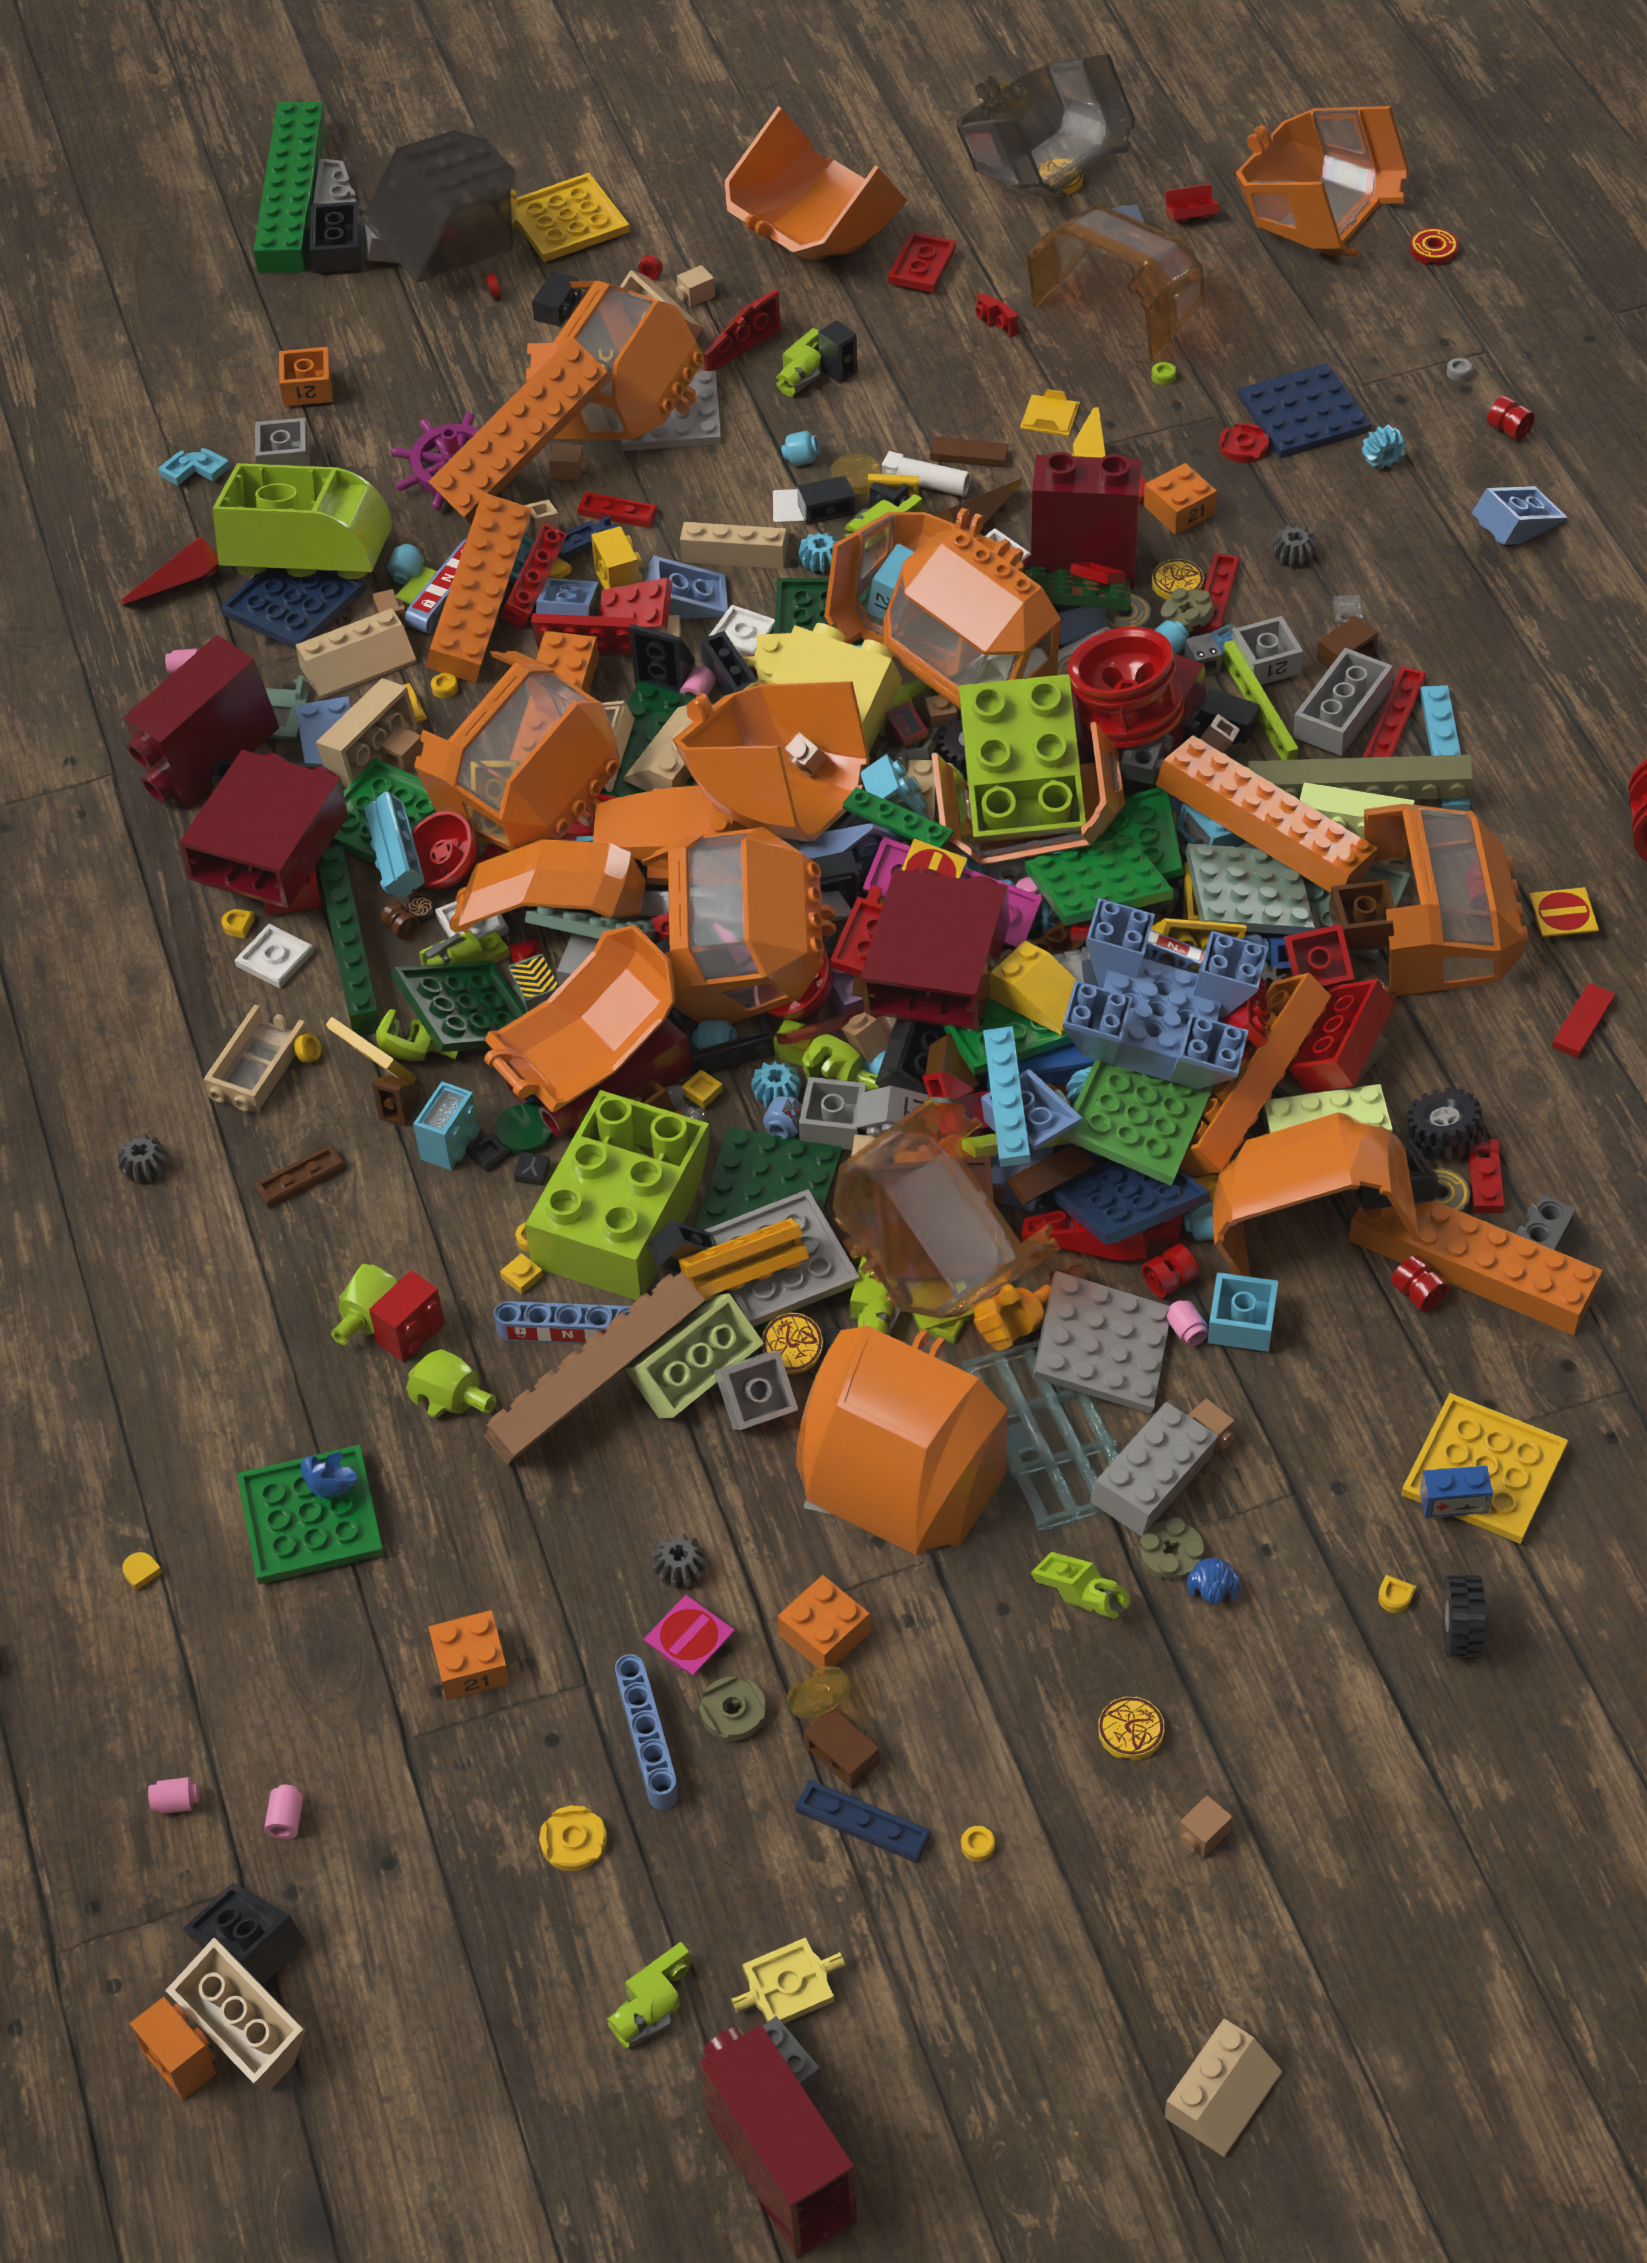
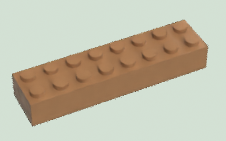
(592, 1369)

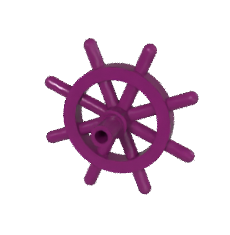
(447, 439)

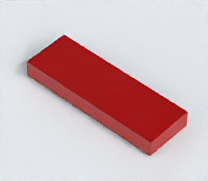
(619, 509)
(1583, 1020)

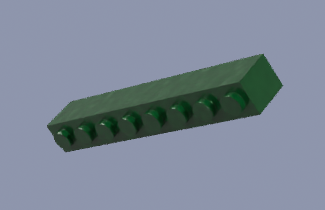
(348, 942)

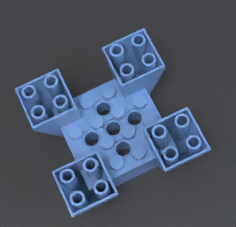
(1157, 1014)

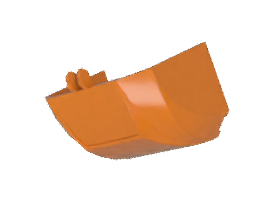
(804, 199)
(743, 763)
(1303, 1166)
(900, 1440)

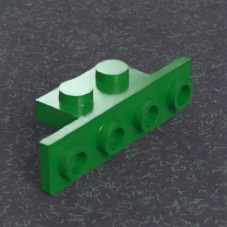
(896, 818)

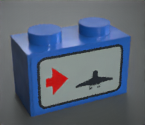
(1456, 1491)

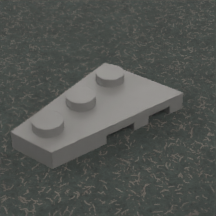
(332, 183)

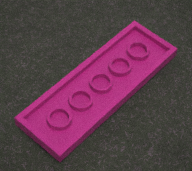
(1022, 904)

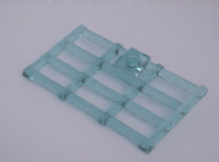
(1027, 1437)

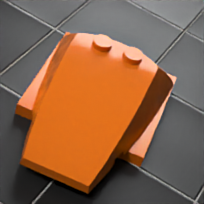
(657, 819)

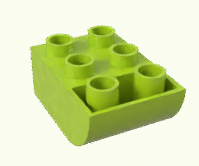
(300, 520)
(1022, 758)
(614, 1197)

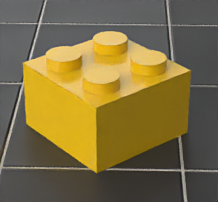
(615, 559)

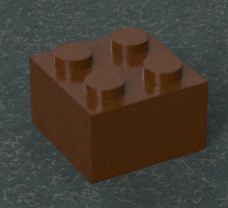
(1363, 913)

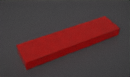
(1219, 585)

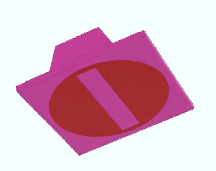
(688, 1635)

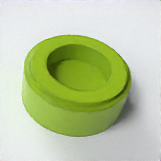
(1163, 373)

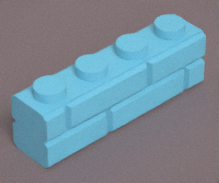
(393, 845)

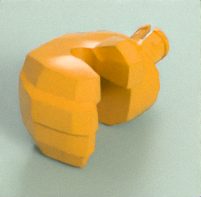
(1010, 1315)

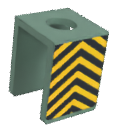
(533, 981)

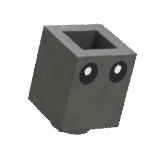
(1205, 651)

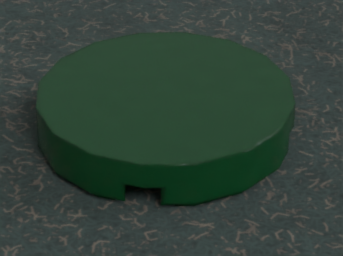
(522, 1129)

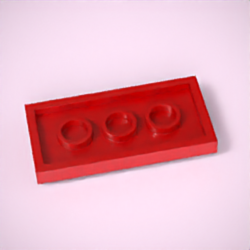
(611, 632)

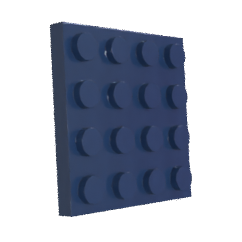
(1304, 410)
(292, 606)
(1122, 1202)

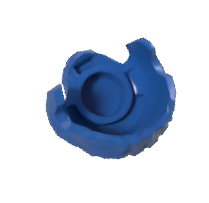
(328, 1477)
(1214, 1580)

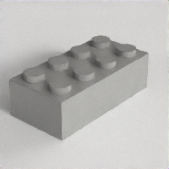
(1343, 701)
(1153, 1468)

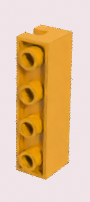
(745, 1259)

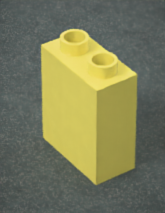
(825, 657)

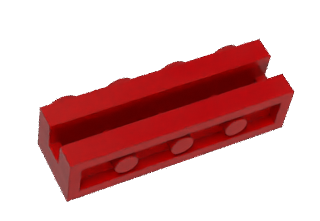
(533, 576)
(1252, 1017)

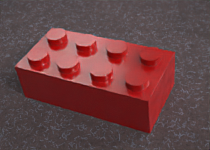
(1342, 1036)

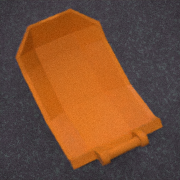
(554, 876)
(588, 1022)

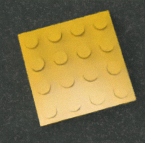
(568, 217)
(1517, 1458)

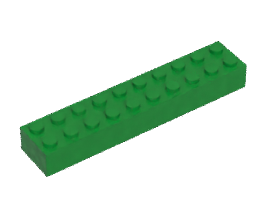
(289, 187)

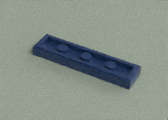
(863, 1821)

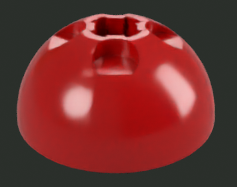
(445, 849)
(813, 998)

